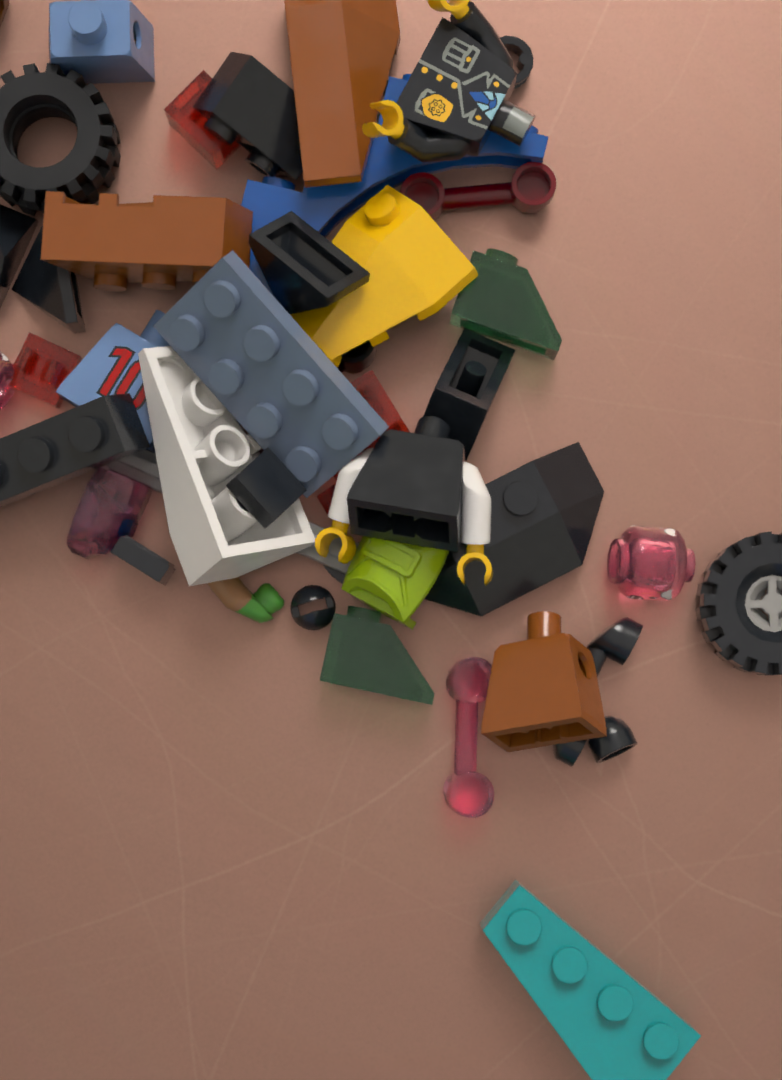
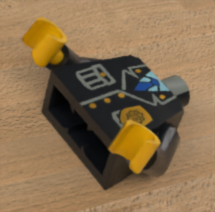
(455, 92)

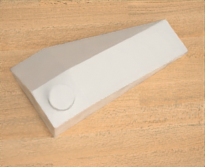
(197, 455)

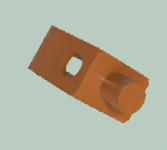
(542, 690)

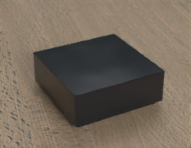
(266, 488)
(143, 559)

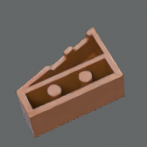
(143, 241)

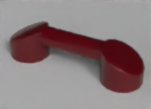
(528, 192)

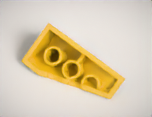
(410, 270)

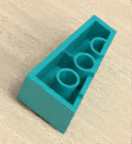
(590, 1000)

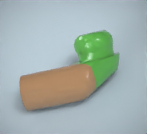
(240, 599)

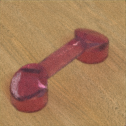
(466, 790)

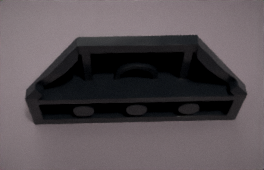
(537, 532)

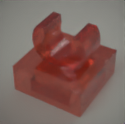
(42, 369)

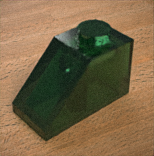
(506, 305)
(371, 658)

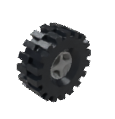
(733, 604)

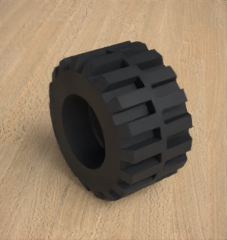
(94, 152)

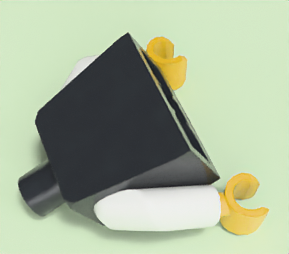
(414, 494)

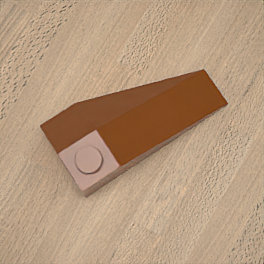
(338, 68)

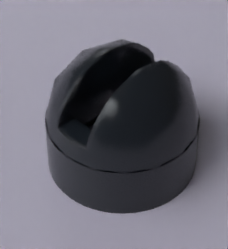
(316, 619)
(618, 740)

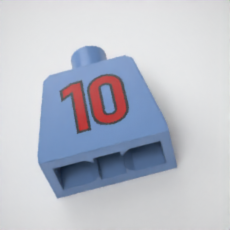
(115, 369)

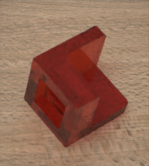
(190, 123)

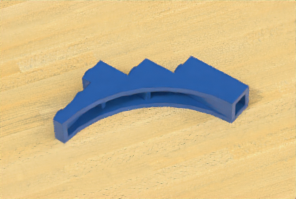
(387, 165)

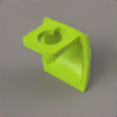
(393, 576)

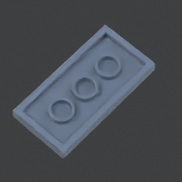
(270, 373)

